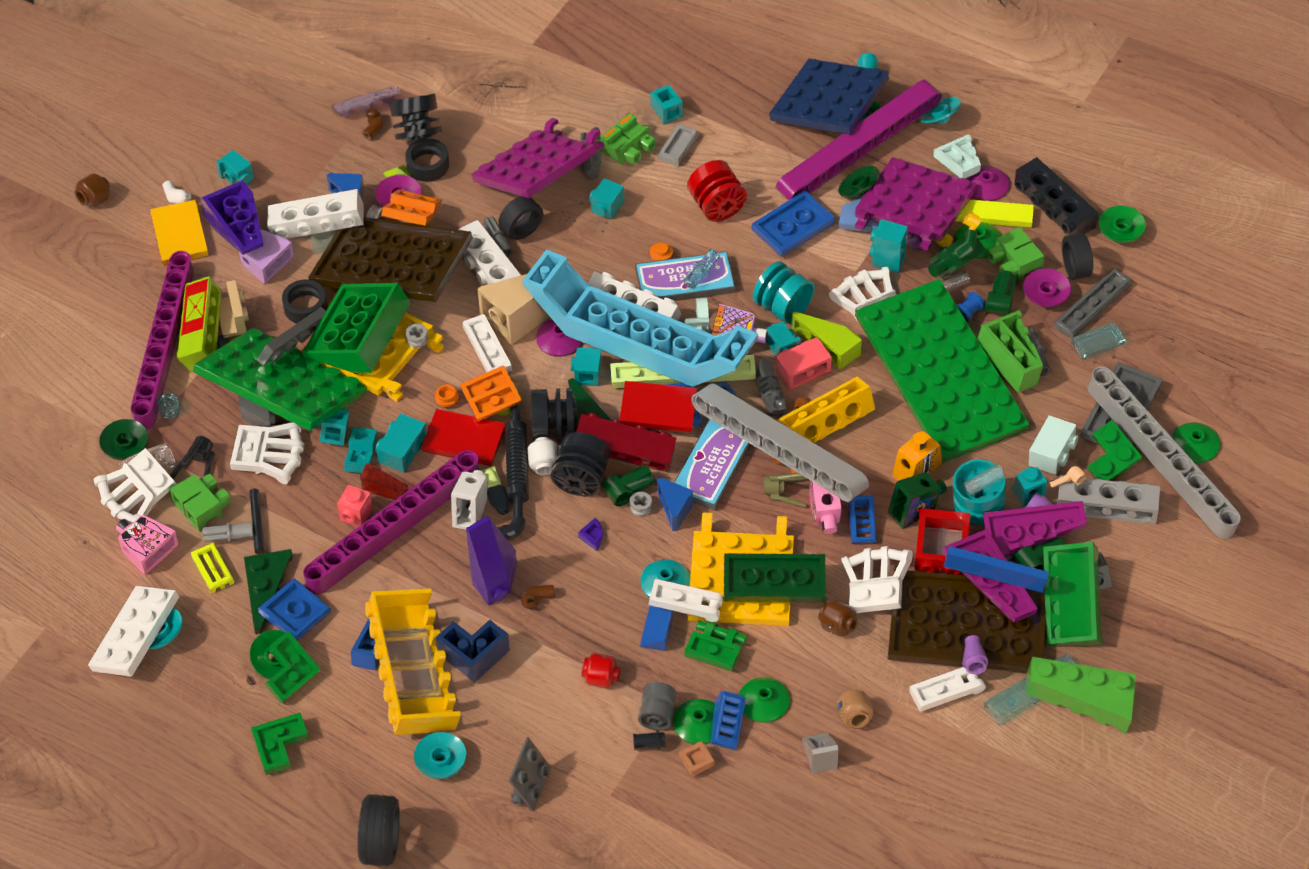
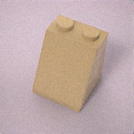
(510, 308)

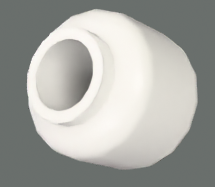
(542, 455)

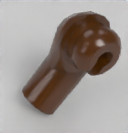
(375, 123)
(535, 594)

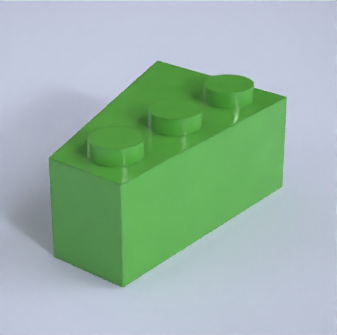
(1011, 350)

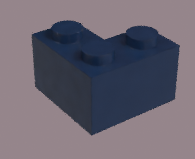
(473, 653)

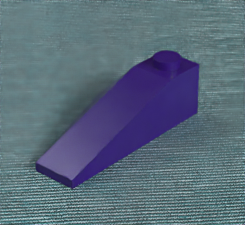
(234, 216)
(491, 560)

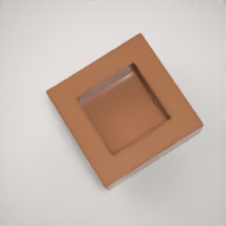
(696, 758)

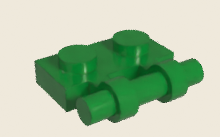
(714, 650)

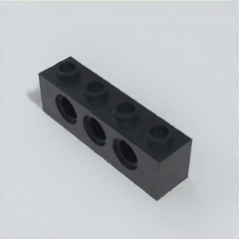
(1055, 198)

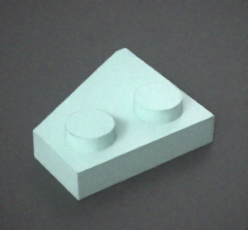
(959, 157)

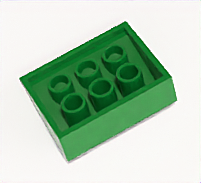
(358, 326)

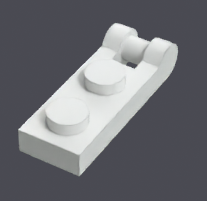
(686, 599)
(945, 688)

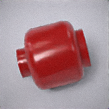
(600, 670)

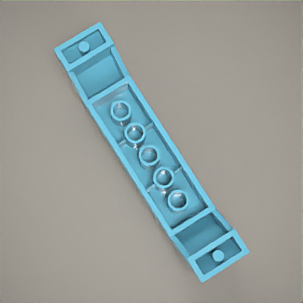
(631, 329)

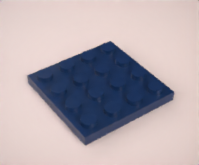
(829, 96)

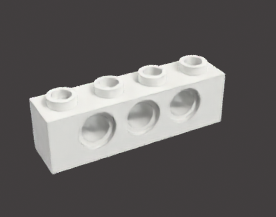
(316, 214)
(486, 257)
(629, 292)

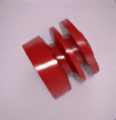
(717, 190)

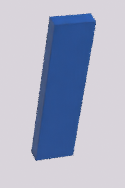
(996, 569)

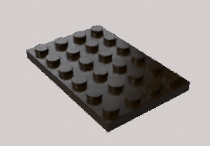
(393, 252)
(946, 609)

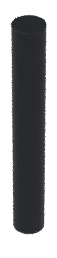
(256, 521)

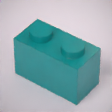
(888, 245)
(401, 442)

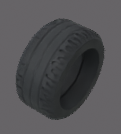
(378, 830)

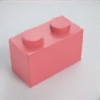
(803, 363)

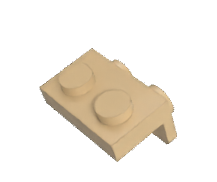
(232, 315)

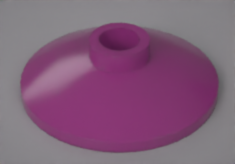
(392, 184)
(991, 184)
(1047, 287)
(554, 341)

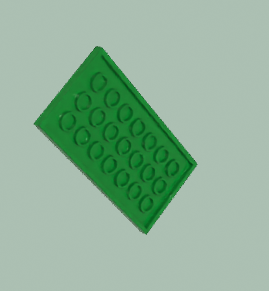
(941, 370)

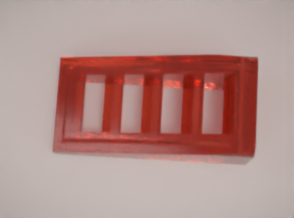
(381, 483)

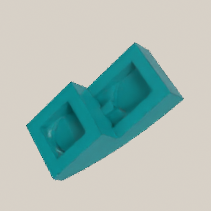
(360, 450)

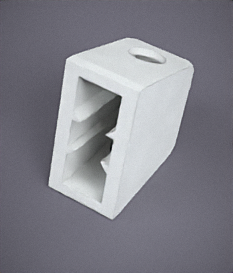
(469, 488)

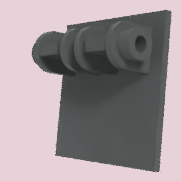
(528, 775)

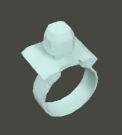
(702, 315)

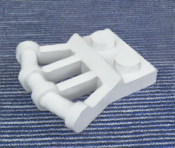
(865, 278)
(252, 446)
(143, 473)
(882, 592)

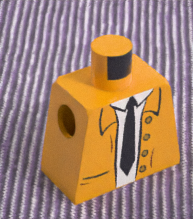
(917, 456)

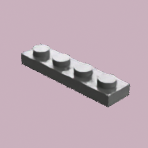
(290, 338)

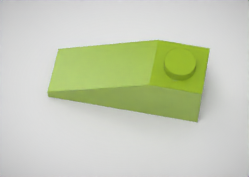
(837, 339)

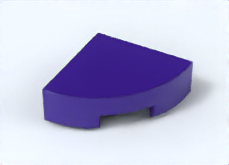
(592, 534)

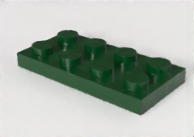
(774, 577)

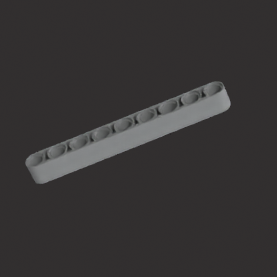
(1122, 404)
(780, 442)

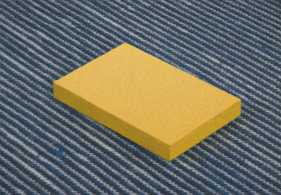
(179, 229)

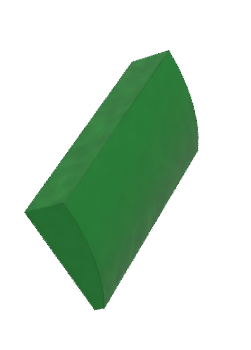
(1072, 595)

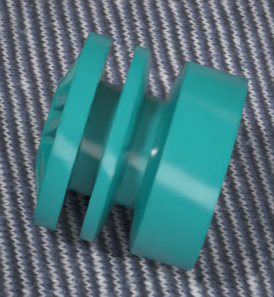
(783, 291)
(987, 500)

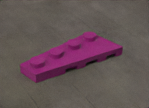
(1033, 525)
(1010, 599)

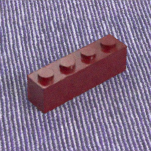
(630, 443)

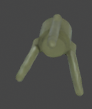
(776, 484)

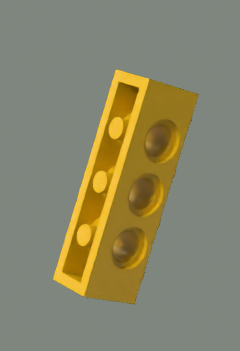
(831, 410)

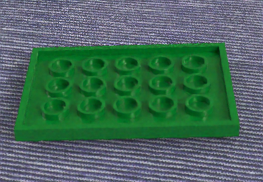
(290, 387)

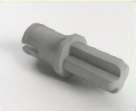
(227, 532)

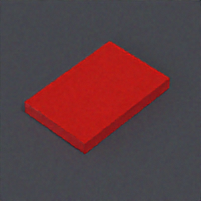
(658, 406)
(456, 432)

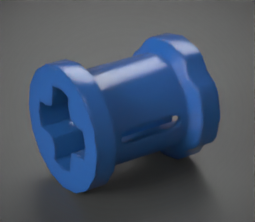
(971, 305)

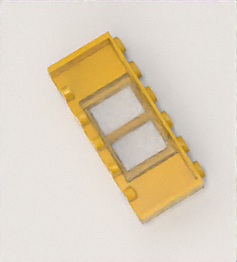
(410, 662)

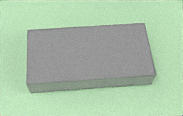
(678, 145)

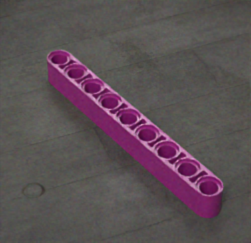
(864, 138)
(162, 340)
(438, 483)

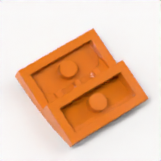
(411, 207)
(490, 393)

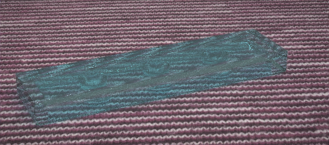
(1013, 699)

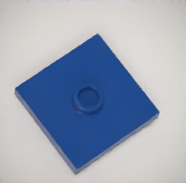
(294, 609)

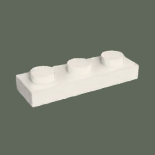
(486, 343)

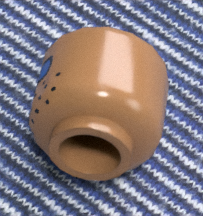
(855, 708)

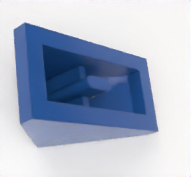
(345, 182)
(675, 501)

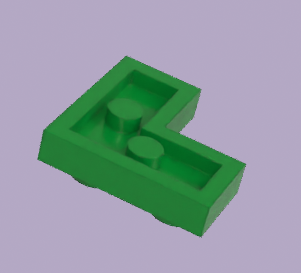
(1118, 456)
(296, 665)
(272, 738)

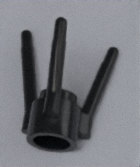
(198, 451)

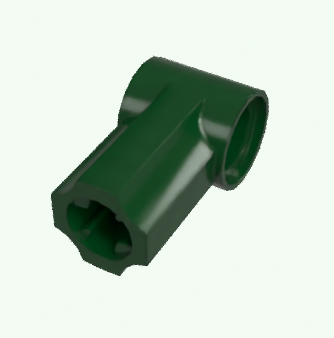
(1000, 298)
(621, 488)
(1033, 556)

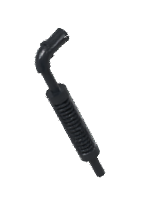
(516, 472)

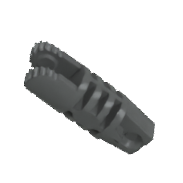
(592, 165)
(770, 388)

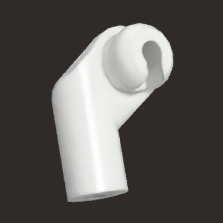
(175, 195)

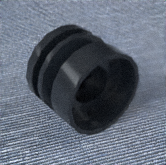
(415, 117)
(552, 413)
(580, 464)

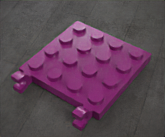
(536, 161)
(915, 198)

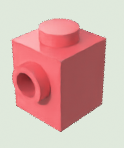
(355, 506)

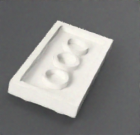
(133, 631)

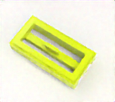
(219, 582)

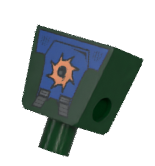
(911, 495)

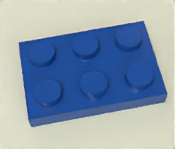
(793, 223)

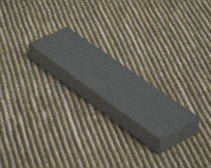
(1092, 303)

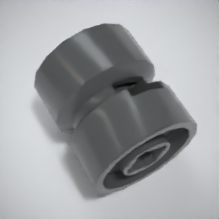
(657, 706)

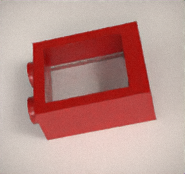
(935, 531)

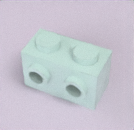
(1053, 445)

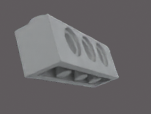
(1113, 499)

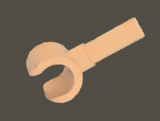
(1074, 474)

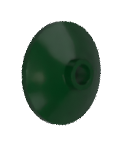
(859, 182)
(123, 431)

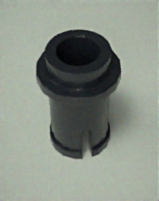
(649, 740)

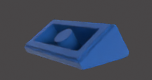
(657, 628)

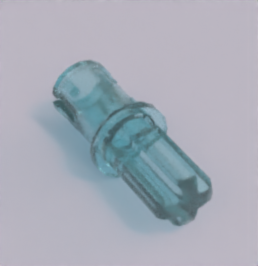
(701, 269)

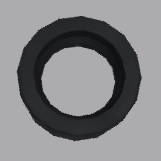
(423, 147)
(527, 224)
(1077, 256)
(302, 288)

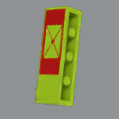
(199, 321)

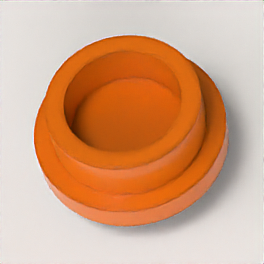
(661, 251)
(446, 396)

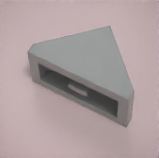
(821, 752)

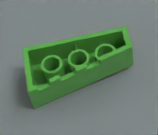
(1084, 689)

